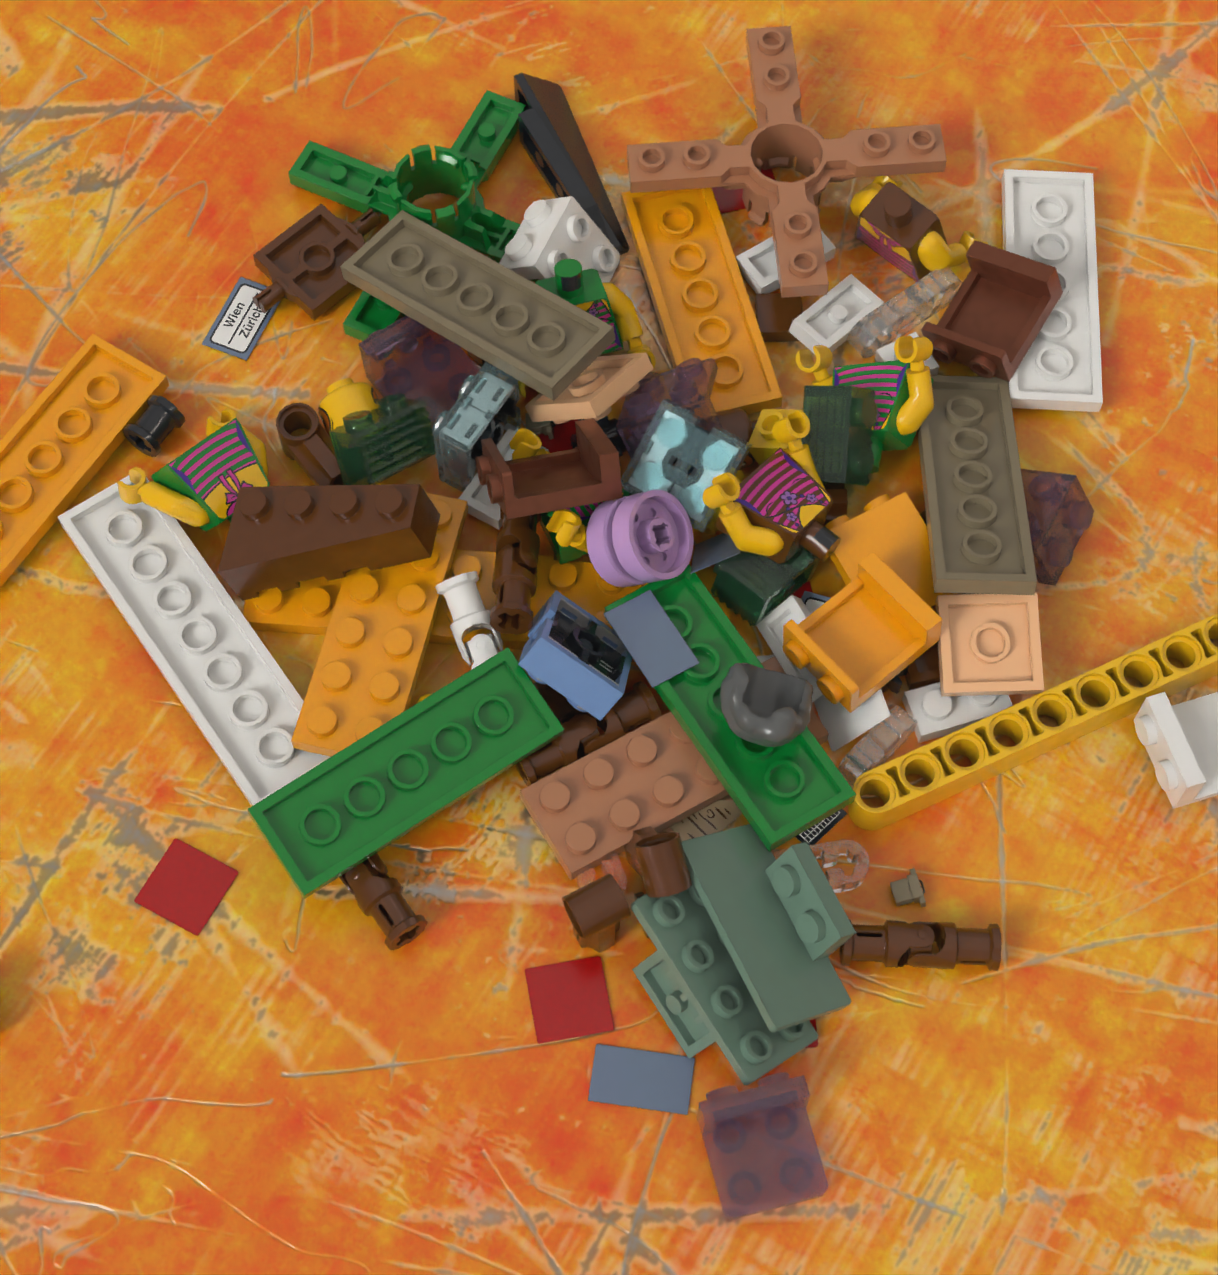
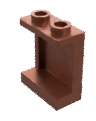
(995, 312)
(553, 479)

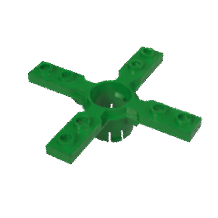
(453, 173)

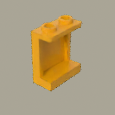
(895, 534)
(862, 635)

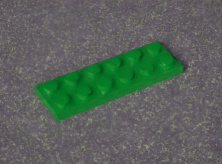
(405, 772)
(774, 787)

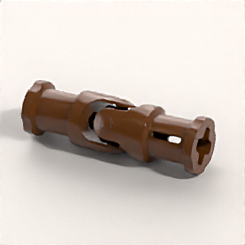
(515, 574)
(583, 737)
(382, 899)
(911, 944)

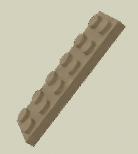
(478, 304)
(975, 490)

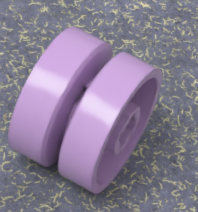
(640, 538)

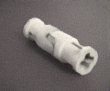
(469, 615)

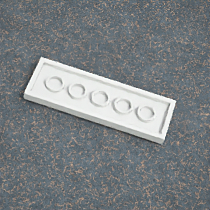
(1053, 222)

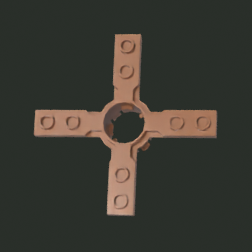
(775, 144)

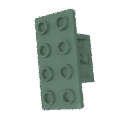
(774, 921)
(703, 991)

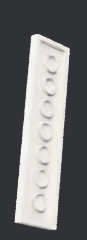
(195, 638)

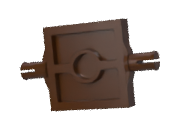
(308, 260)

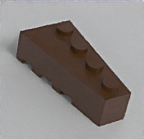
(323, 531)

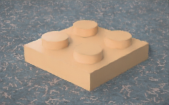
(593, 390)
(989, 645)

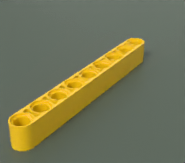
(1030, 735)

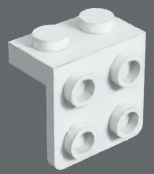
(556, 232)
(1182, 745)

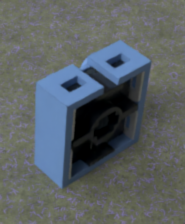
(576, 656)

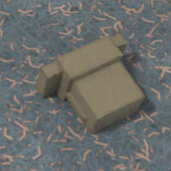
(540, 427)
(908, 890)

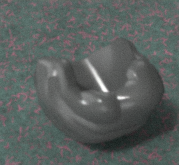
(765, 704)

